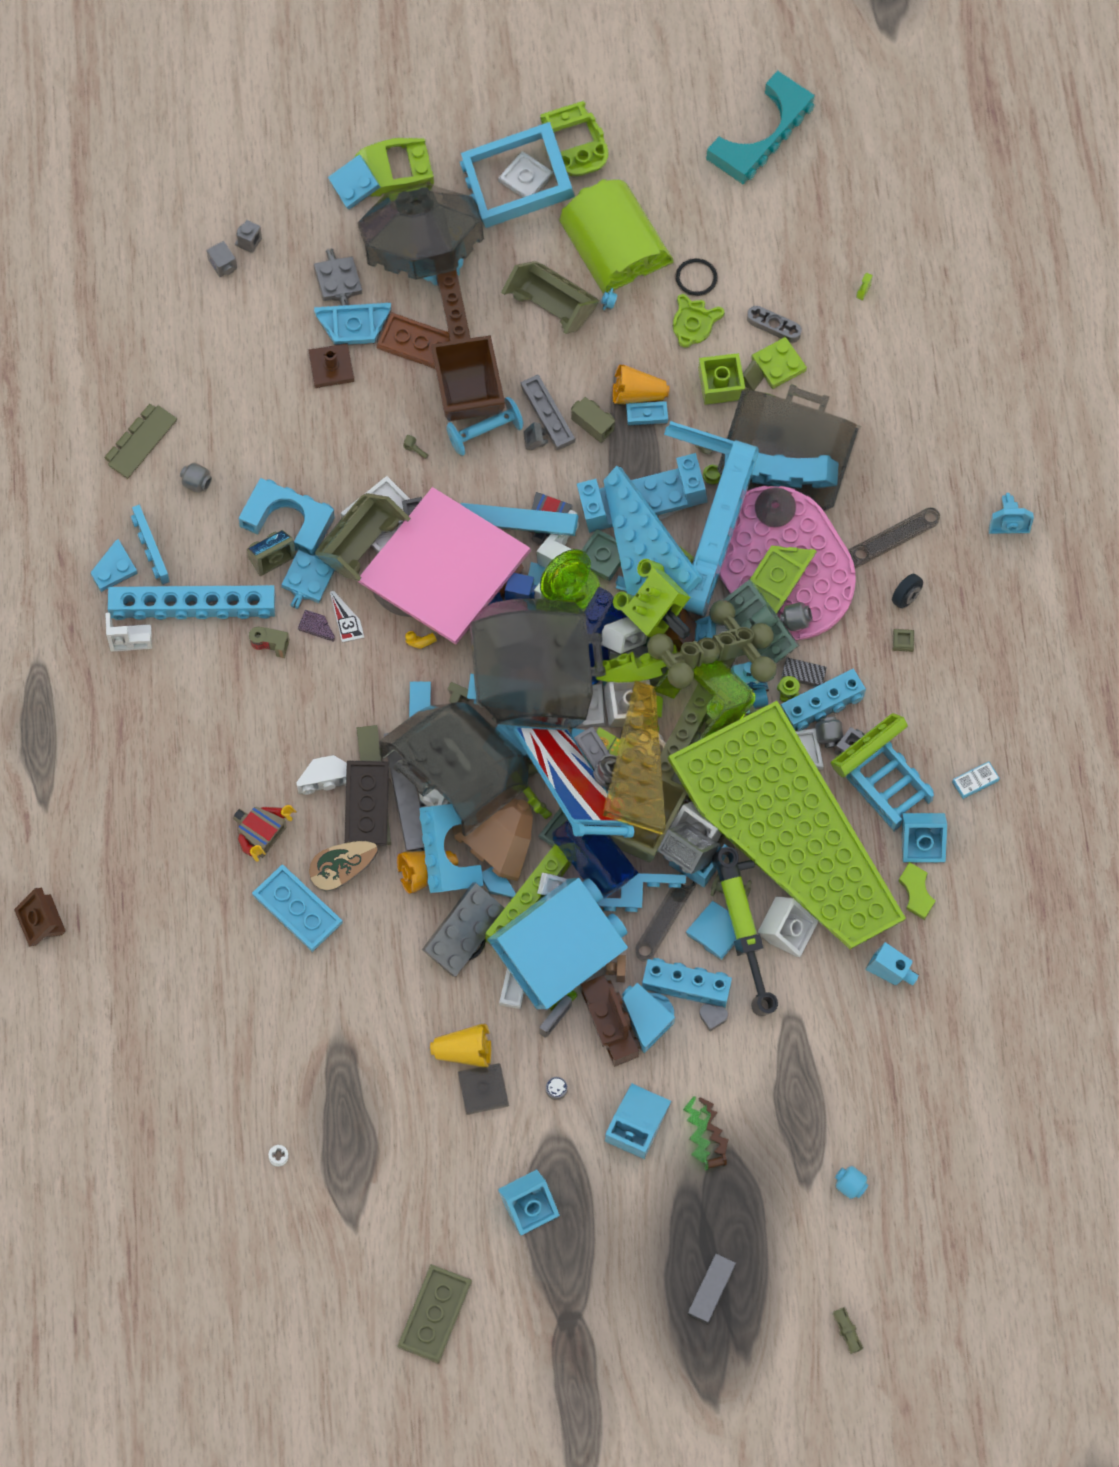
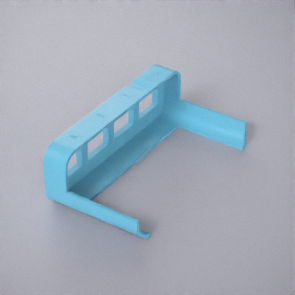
(723, 511)

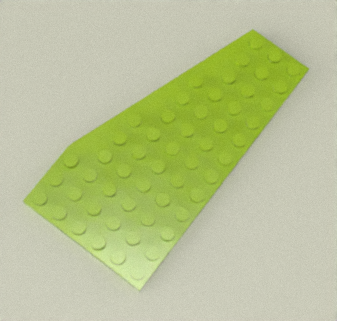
(780, 813)

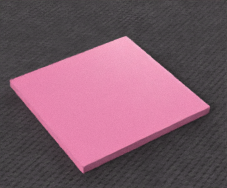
(444, 565)

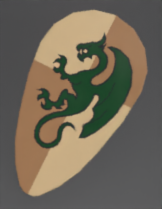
(341, 864)

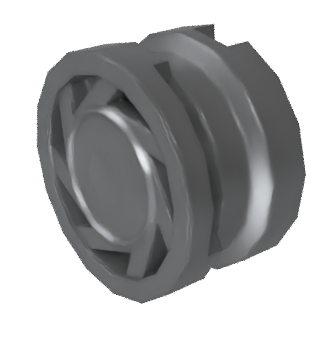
(604, 770)

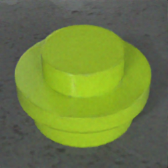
(711, 474)

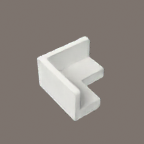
(128, 637)

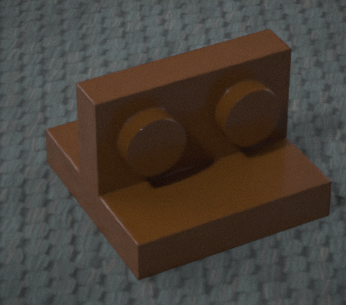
(39, 917)

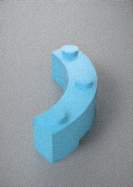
(794, 472)

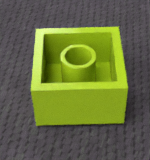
(721, 378)

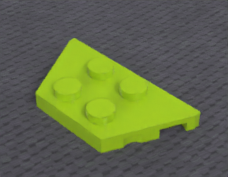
(780, 573)

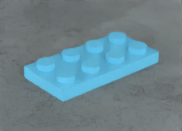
(297, 908)

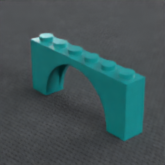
(744, 159)

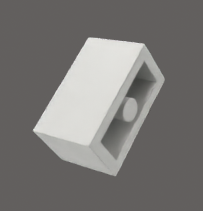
(622, 635)

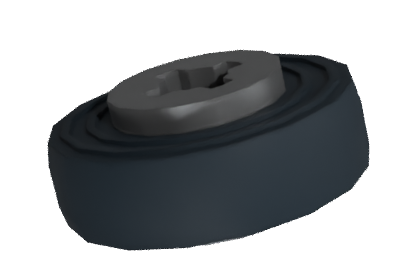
(907, 590)

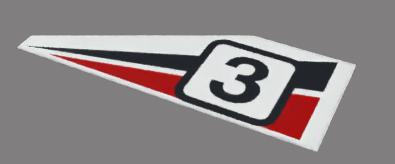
(348, 622)

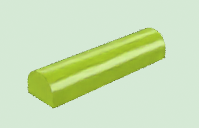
(868, 744)

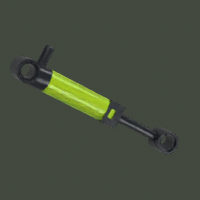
(741, 918)

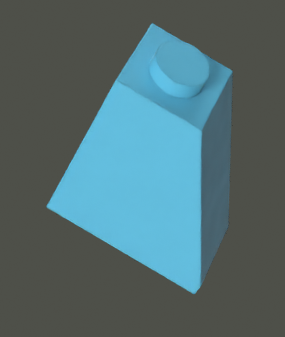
(646, 1016)

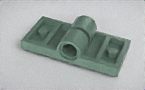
(753, 609)

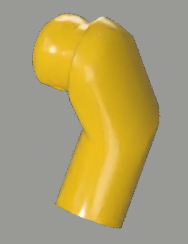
(419, 642)

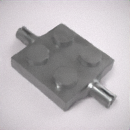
(337, 278)

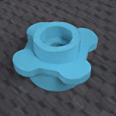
(609, 299)

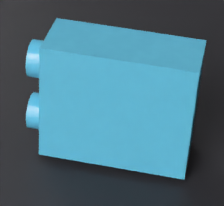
(559, 942)

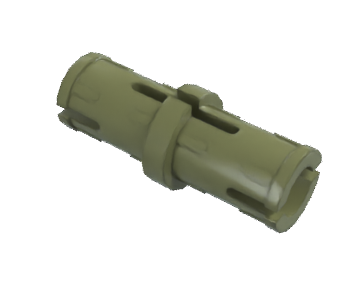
(847, 1330)

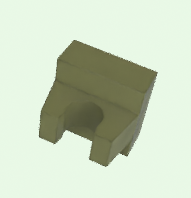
(458, 693)

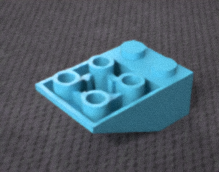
(637, 1121)

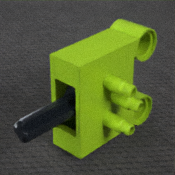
(655, 603)

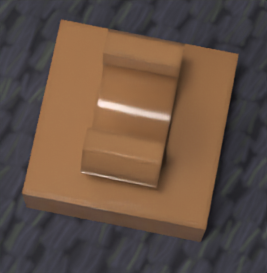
(617, 968)

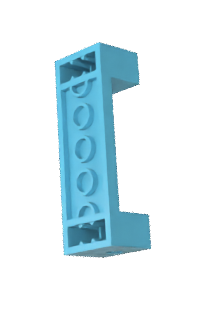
(662, 492)

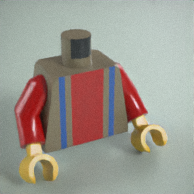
(261, 828)

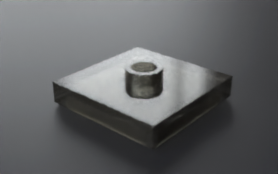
(483, 1089)

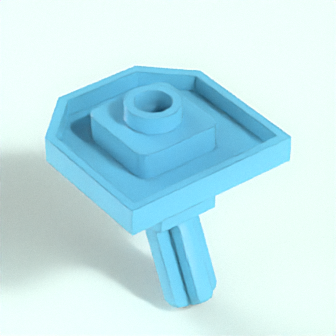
(1011, 518)

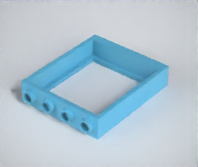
(529, 203)

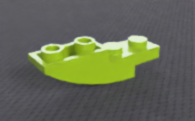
(629, 668)

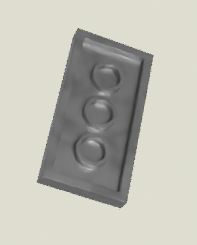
(463, 929)

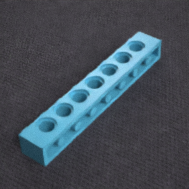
(184, 594)

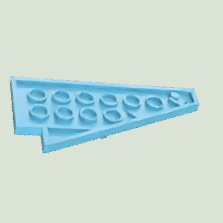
(643, 536)

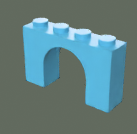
(269, 497)
(441, 872)

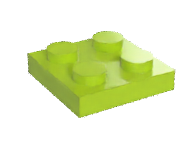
(779, 362)

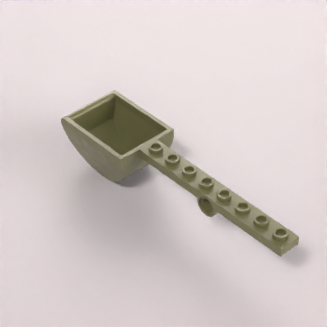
(645, 842)

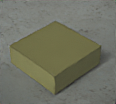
(903, 640)

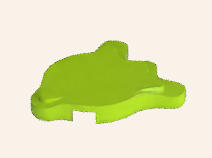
(693, 322)

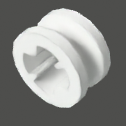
(284, 1159)

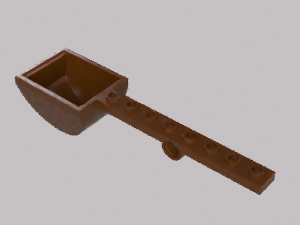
(465, 365)

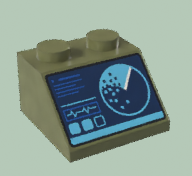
(271, 552)

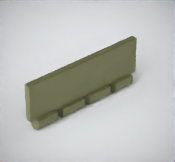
(145, 437)

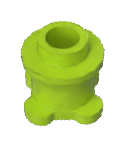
(785, 692)

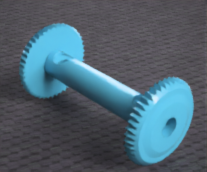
(484, 426)

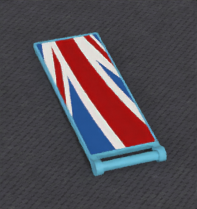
(570, 780)

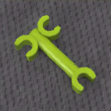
(536, 803)

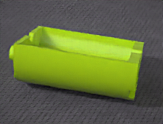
(613, 234)

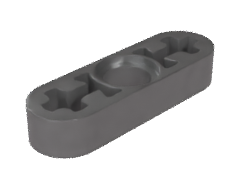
(789, 325)

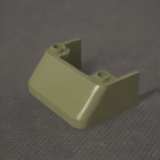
(552, 292)
(358, 531)

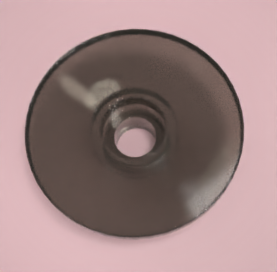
(775, 516)

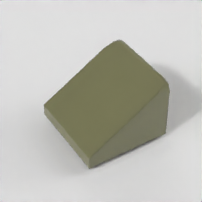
(752, 376)

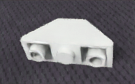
(322, 774)

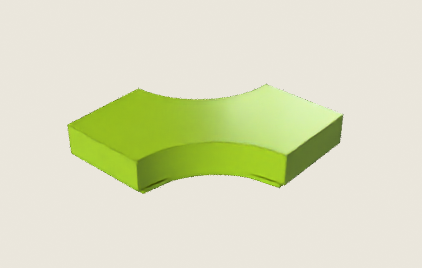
(914, 882)

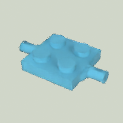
(307, 578)

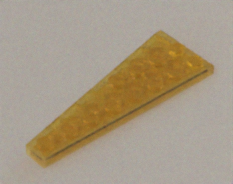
(636, 779)

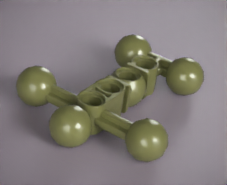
(725, 646)

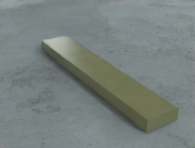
(369, 751)

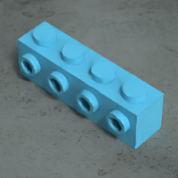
(824, 699)
(686, 982)

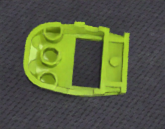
(585, 157)
(377, 161)

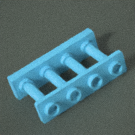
(878, 800)

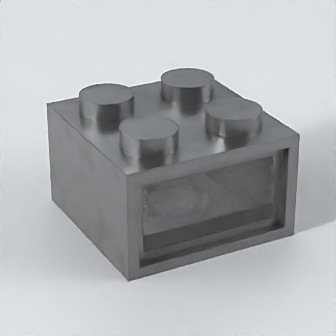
(688, 847)

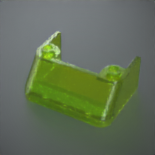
(730, 694)

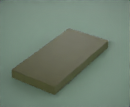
(434, 1313)

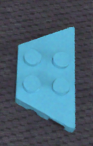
(353, 322)

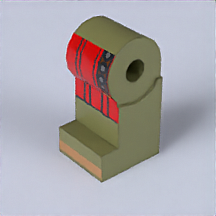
(269, 639)

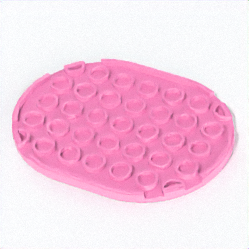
(829, 578)

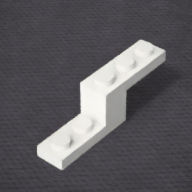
(549, 550)

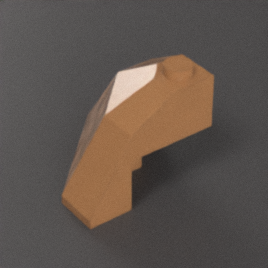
(502, 839)

